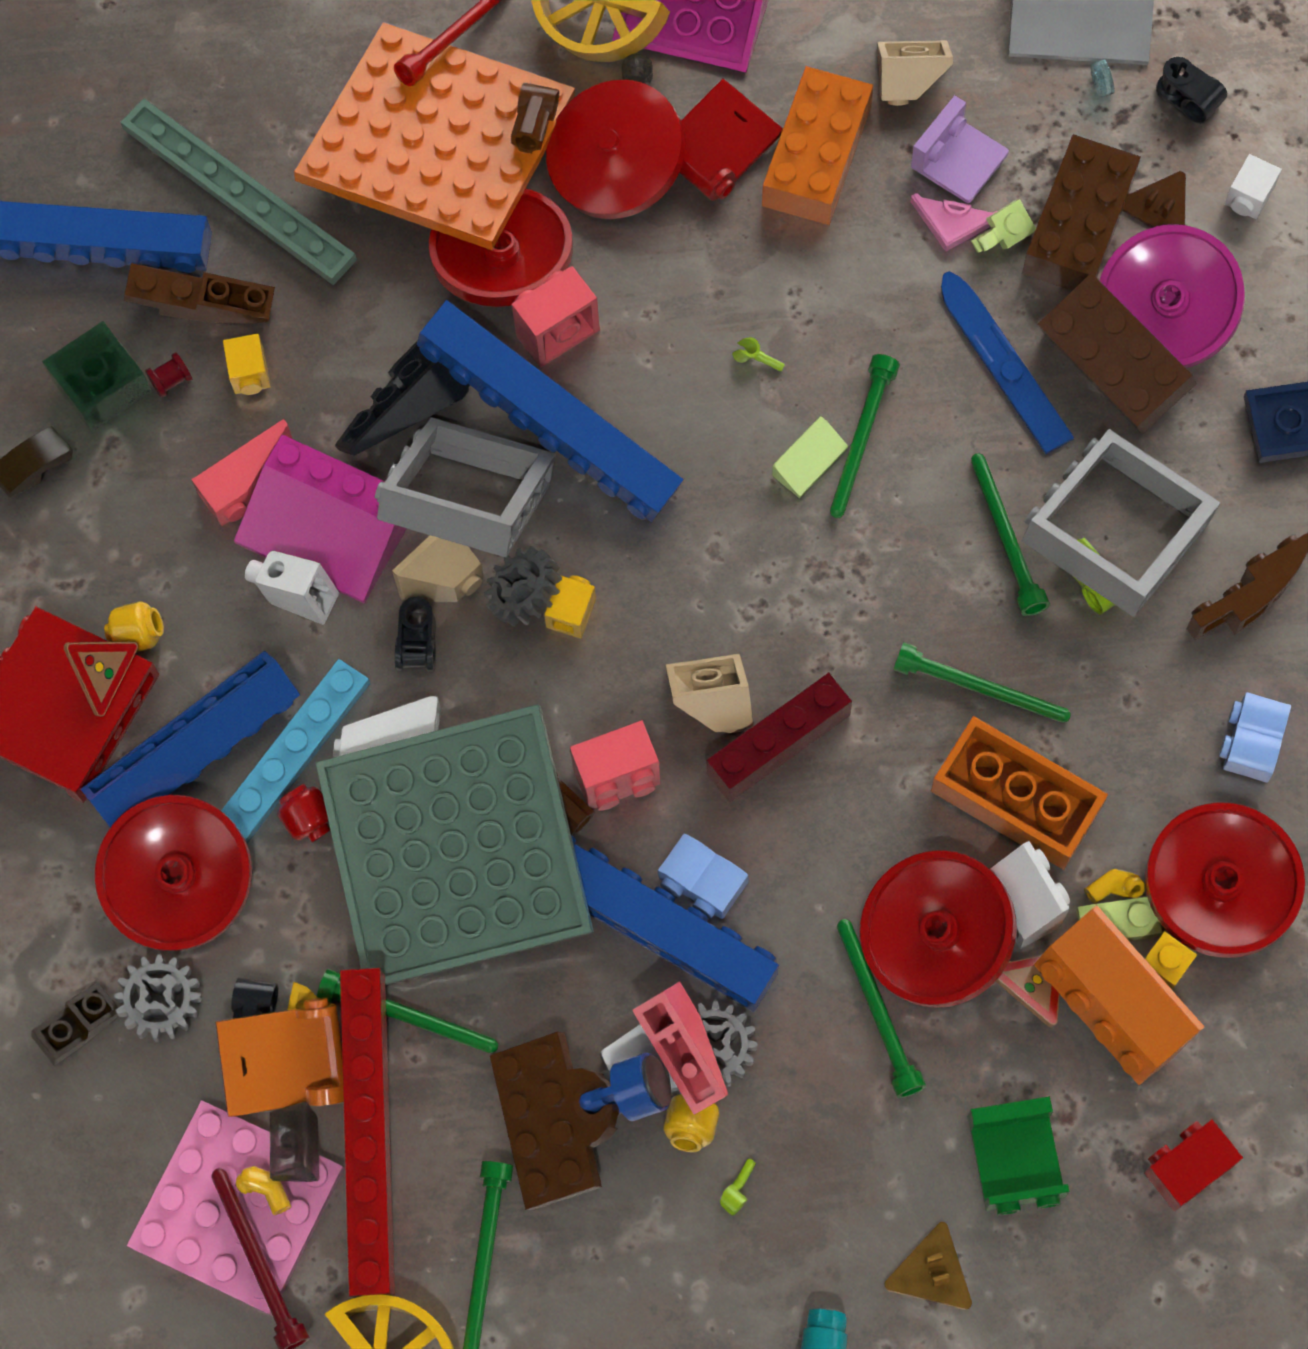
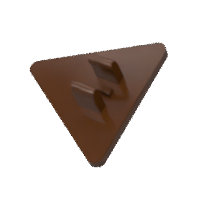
(1159, 202)

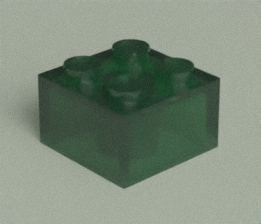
(97, 376)

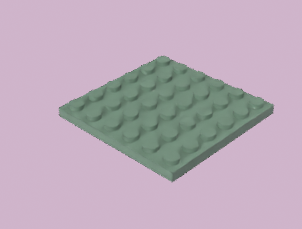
(454, 846)

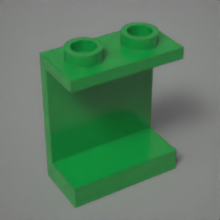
(1017, 1155)

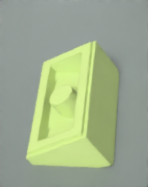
(809, 457)

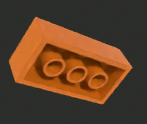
(817, 145)
(1018, 792)

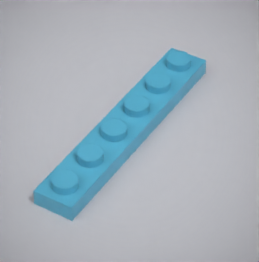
(295, 748)

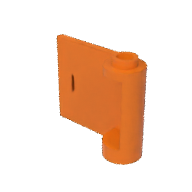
(286, 1056)

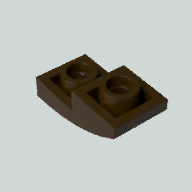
(24, 464)
(76, 1024)

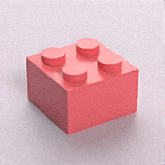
(555, 316)
(616, 766)

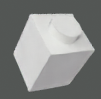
(1252, 187)

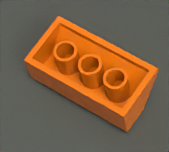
(1118, 995)

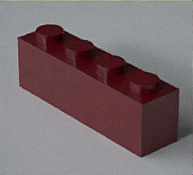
(779, 737)

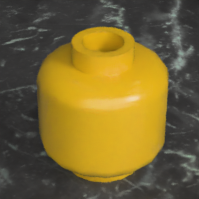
(136, 624)
(690, 1131)

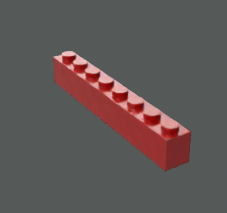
(367, 1133)

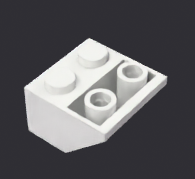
(1036, 898)

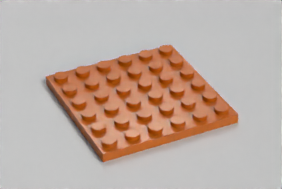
(429, 148)

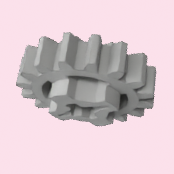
(146, 1008)
(727, 1032)

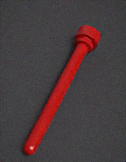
(412, 67)

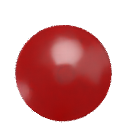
(616, 149)
(525, 255)
(173, 873)
(1225, 880)
(938, 929)

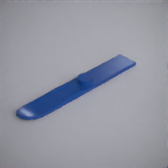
(1004, 364)

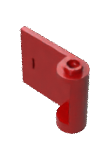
(722, 143)

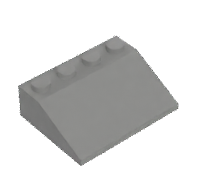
(1082, 30)

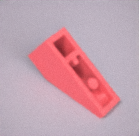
(231, 481)
(683, 1046)

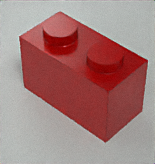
(1192, 1164)

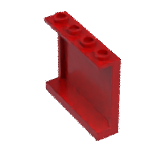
(45, 712)

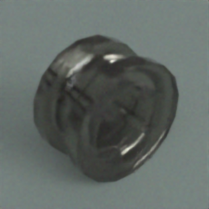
(637, 60)

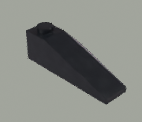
(412, 395)

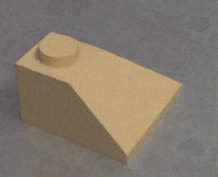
(910, 68)
(438, 572)
(713, 692)

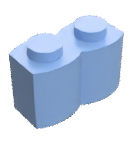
(1255, 736)
(702, 876)

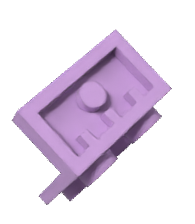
(957, 153)

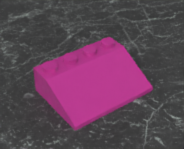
(708, 31)
(320, 513)

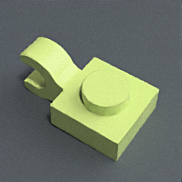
(1007, 227)

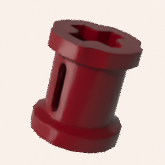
(168, 375)

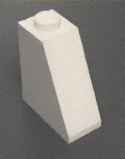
(390, 726)

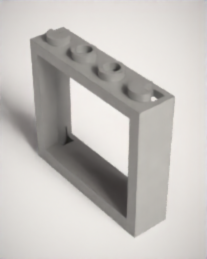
(453, 520)
(1089, 566)

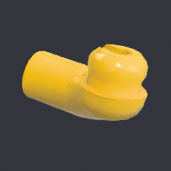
(1117, 883)
(258, 1180)

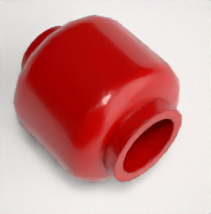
(304, 813)

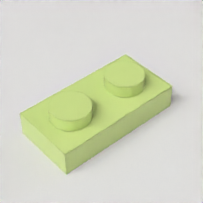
(1130, 916)

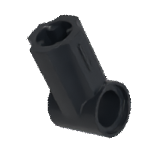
(253, 997)

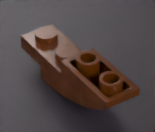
(199, 299)
(1259, 589)

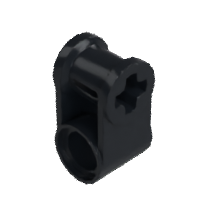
(1191, 93)
(415, 643)

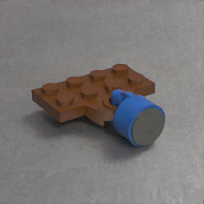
(565, 1112)

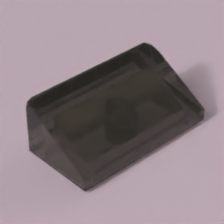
(294, 1144)

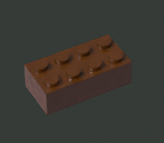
(1080, 213)
(1117, 353)

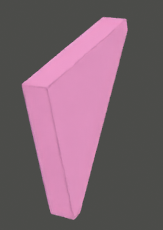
(950, 221)

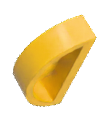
(652, 12)
(341, 1320)

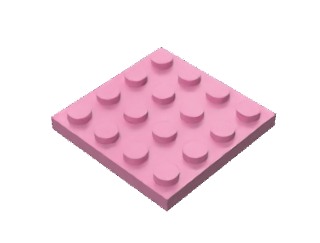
(190, 1227)

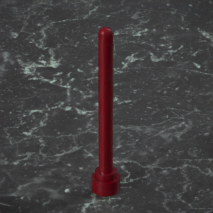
(288, 1331)

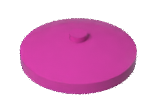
(1179, 288)

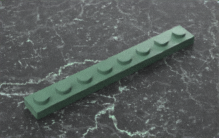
(239, 191)

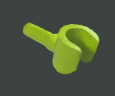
(753, 351)
(732, 1199)

